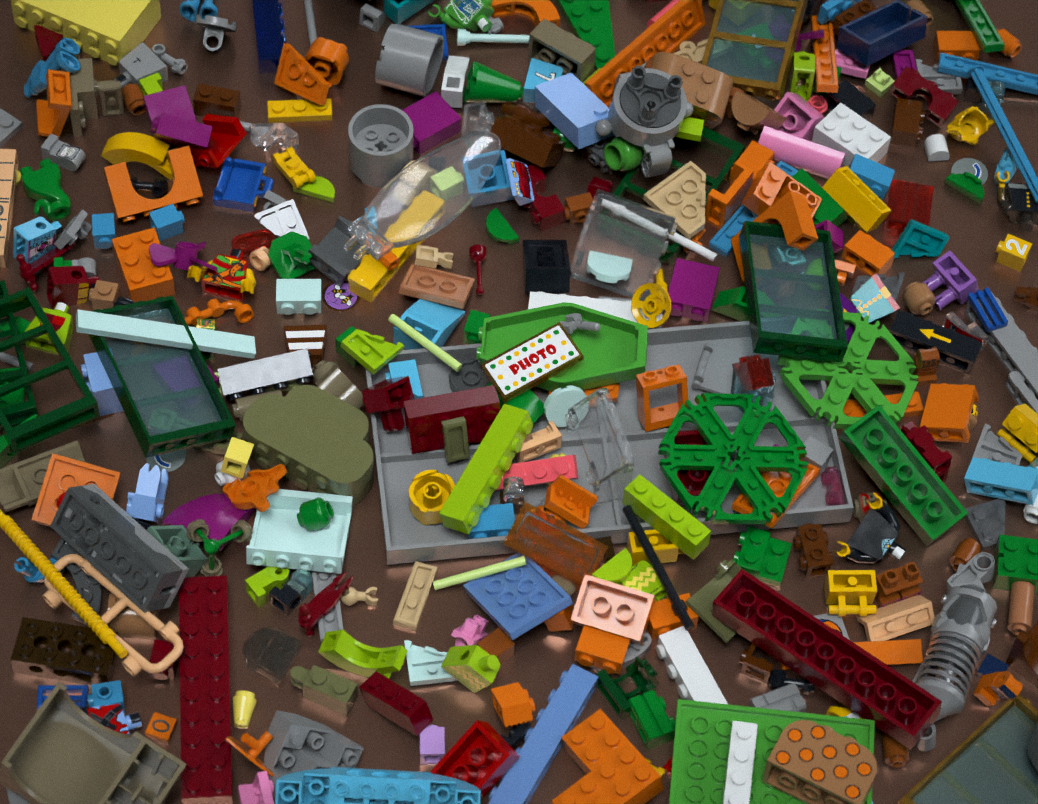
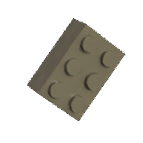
(561, 49)

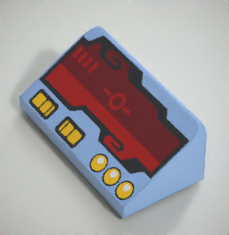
(520, 181)

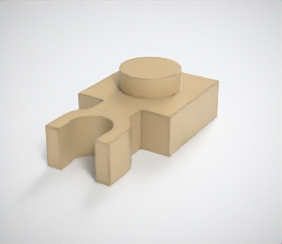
(430, 257)

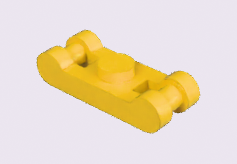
(293, 169)

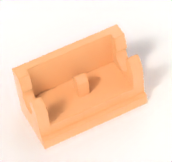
(540, 443)

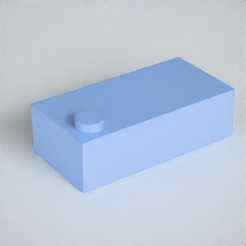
(572, 109)

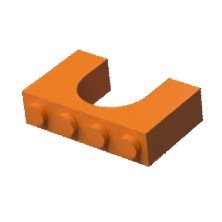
(129, 203)
(796, 220)

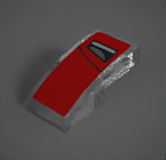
(953, 322)

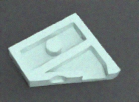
(425, 665)

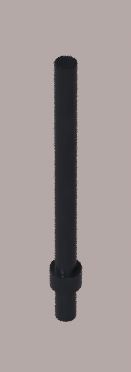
(678, 606)

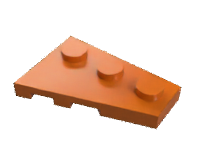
(300, 77)

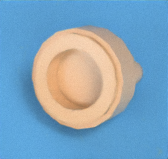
(260, 259)

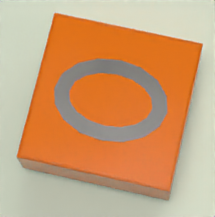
(161, 727)

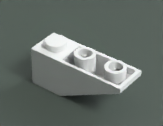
(455, 80)

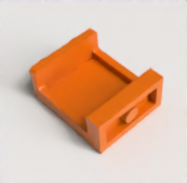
(54, 112)
(722, 206)
(949, 411)

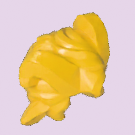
(969, 125)

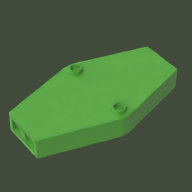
(609, 355)

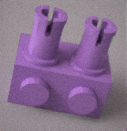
(955, 277)

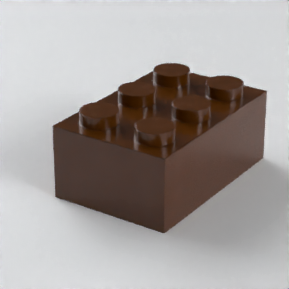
(528, 140)

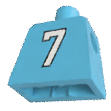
(539, 73)

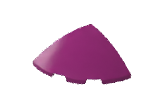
(214, 510)

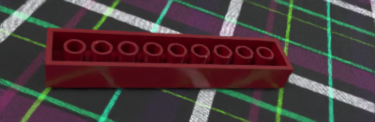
(826, 658)
(205, 691)

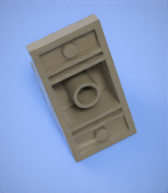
(84, 95)

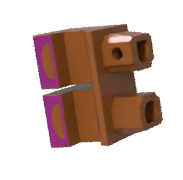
(898, 584)

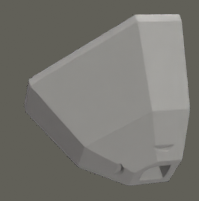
(306, 745)

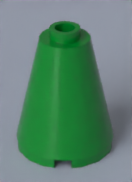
(490, 86)

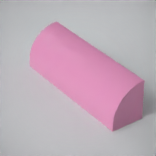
(802, 153)

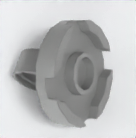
(214, 27)

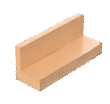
(898, 618)

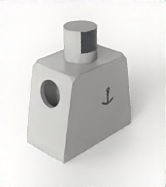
(140, 64)

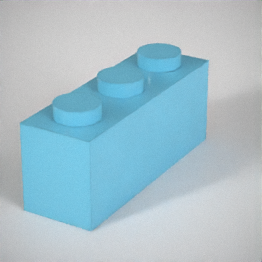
(1002, 480)

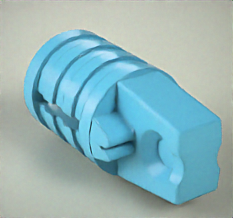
(1006, 163)

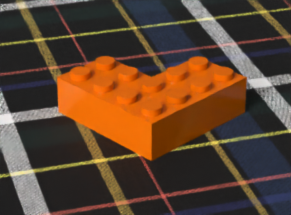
(611, 764)

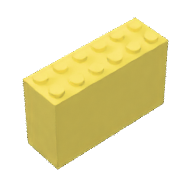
(98, 26)

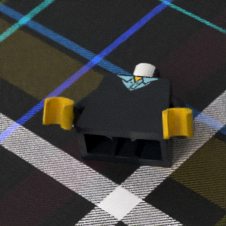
(874, 536)

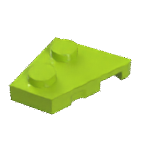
(370, 349)

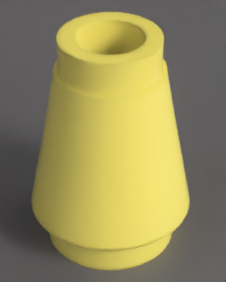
(243, 708)

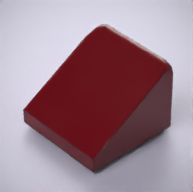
(598, 183)

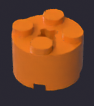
(328, 59)

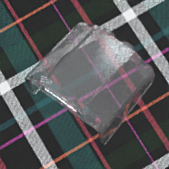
(626, 231)

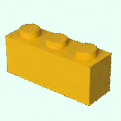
(856, 199)

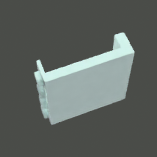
(285, 544)

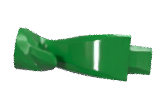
(45, 187)

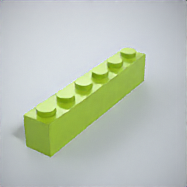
(486, 469)

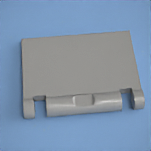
(715, 369)

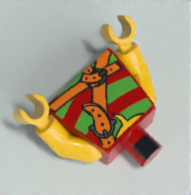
(231, 278)

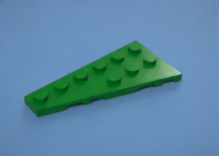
(592, 24)

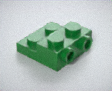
(762, 555)

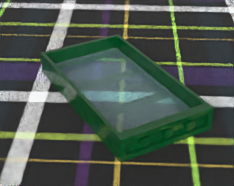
(792, 295)
(163, 387)

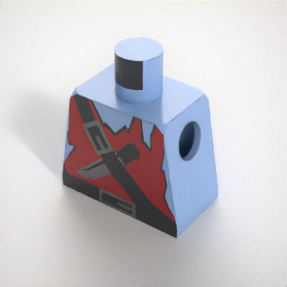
(113, 717)

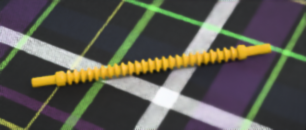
(59, 582)

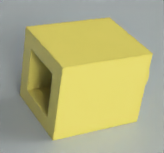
(237, 457)

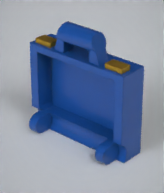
(241, 184)

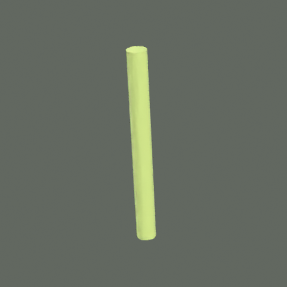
(426, 343)
(480, 572)

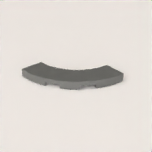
(85, 585)

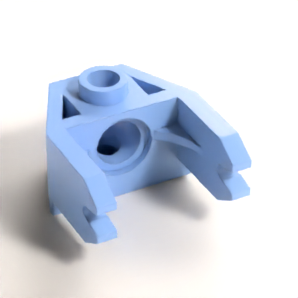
(150, 493)

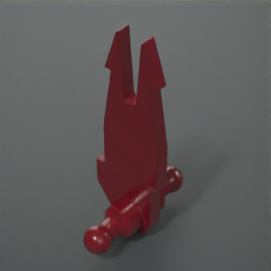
(28, 270)
(322, 604)

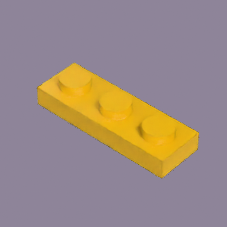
(298, 111)

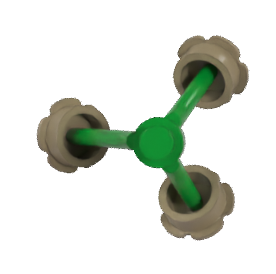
(199, 532)

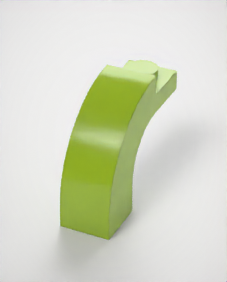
(360, 658)

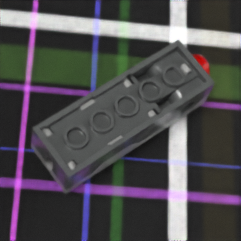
(118, 547)

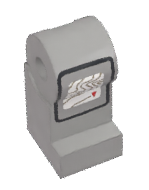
(62, 153)

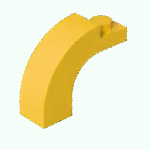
(138, 148)

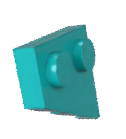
(920, 240)

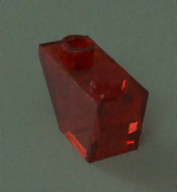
(754, 372)

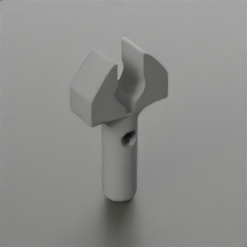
(574, 321)

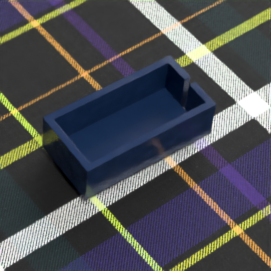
(881, 32)

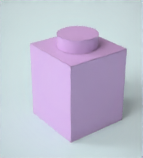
(432, 745)

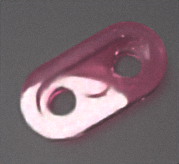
(831, 480)

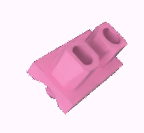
(471, 631)

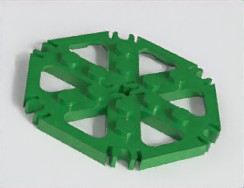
(718, 450)

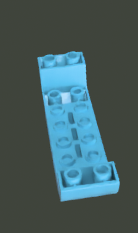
(372, 786)

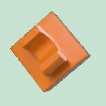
(844, 270)

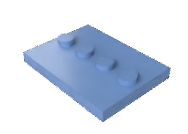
(518, 597)

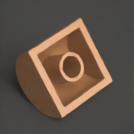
(753, 114)
(130, 624)

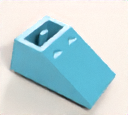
(431, 320)

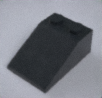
(546, 266)

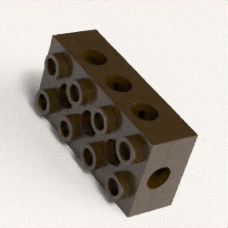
(62, 653)

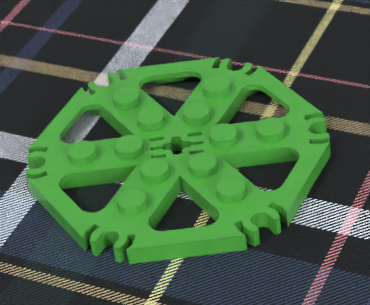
(859, 382)

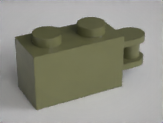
(325, 688)

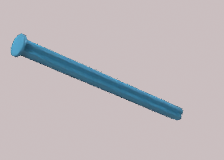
(1005, 129)

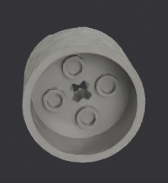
(409, 60)
(379, 143)

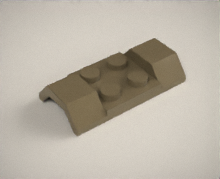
(23, 480)

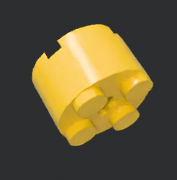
(428, 495)

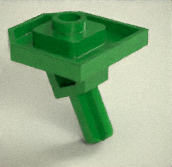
(291, 256)

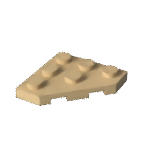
(682, 197)

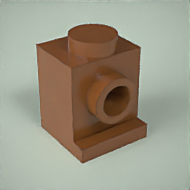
(577, 207)

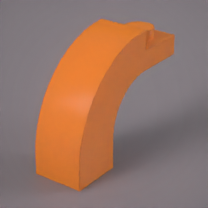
(533, 9)

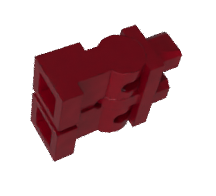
(923, 443)

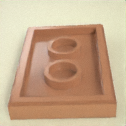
(437, 286)

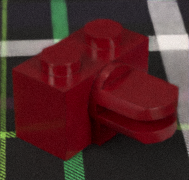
(388, 400)

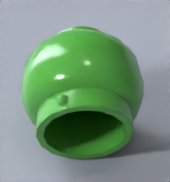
(623, 154)

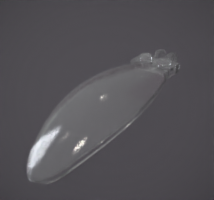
(425, 195)

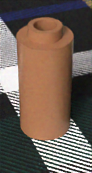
(1021, 607)

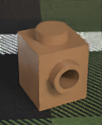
(104, 294)

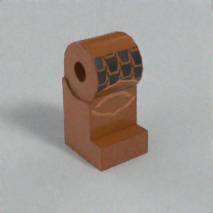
(926, 366)

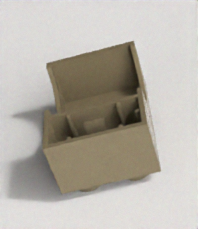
(79, 761)

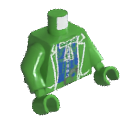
(466, 14)

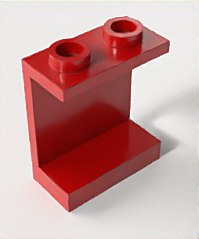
(224, 137)

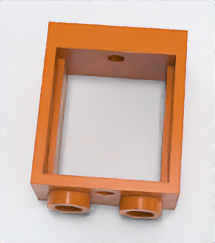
(650, 380)

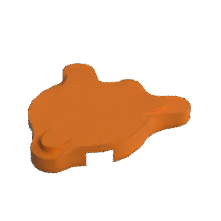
(255, 488)

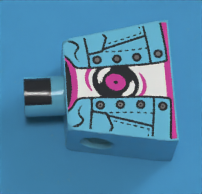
(35, 238)

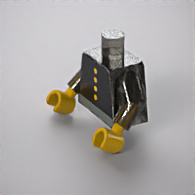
(1017, 202)

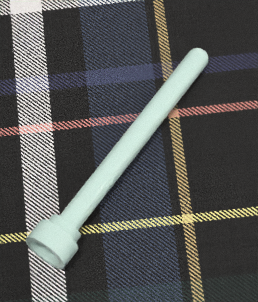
(465, 37)

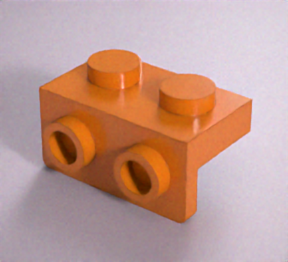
(570, 501)

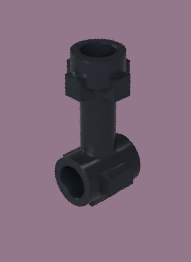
(157, 187)
(778, 679)

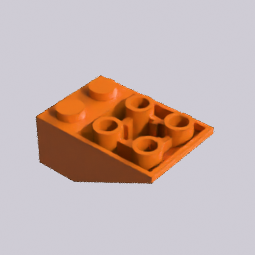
(771, 185)

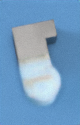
(973, 95)
(293, 592)

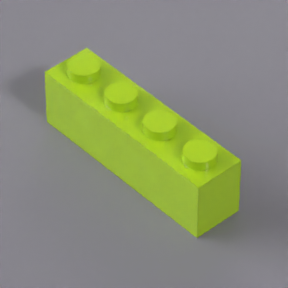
(666, 516)

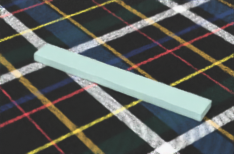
(164, 334)

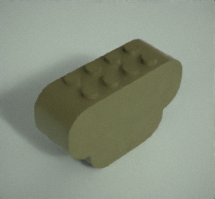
(316, 440)

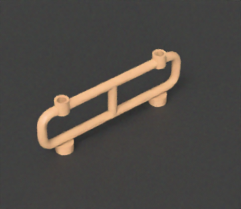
(134, 661)

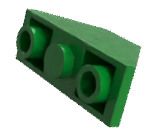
(732, 303)

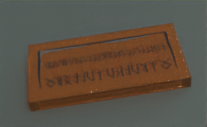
(554, 544)

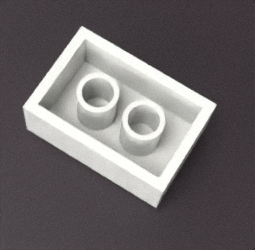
(851, 134)

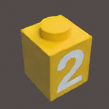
(1013, 252)

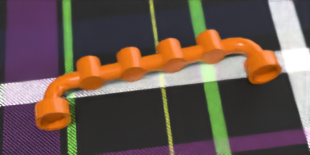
(242, 312)

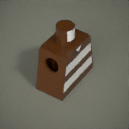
(307, 336)

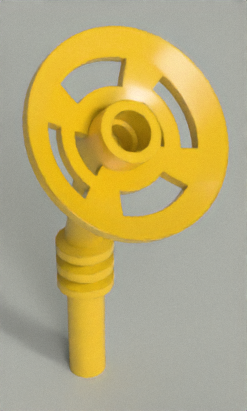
(653, 303)

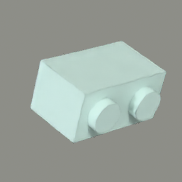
(298, 296)

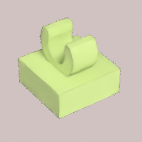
(879, 82)

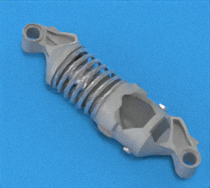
(958, 639)

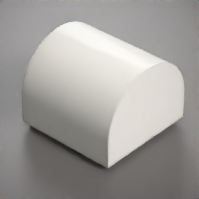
(936, 148)

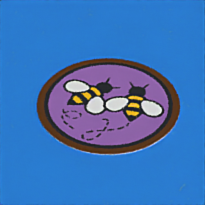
(339, 297)

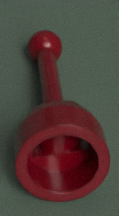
(478, 254)

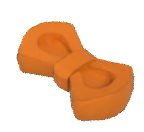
(696, 238)

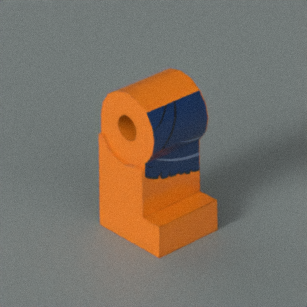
(997, 687)

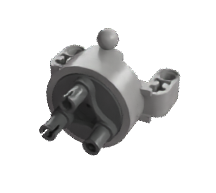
(647, 113)

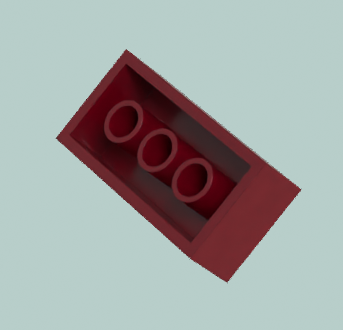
(425, 415)

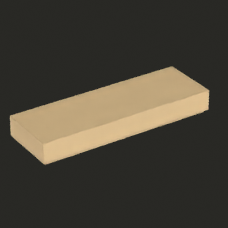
(415, 596)

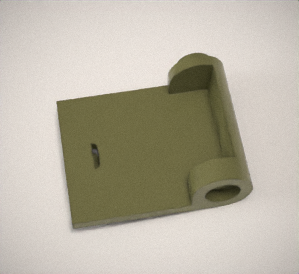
(703, 599)

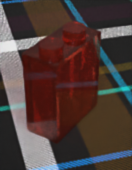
(907, 202)

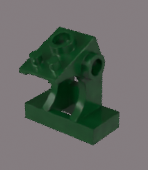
(637, 672)

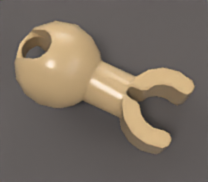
(351, 596)

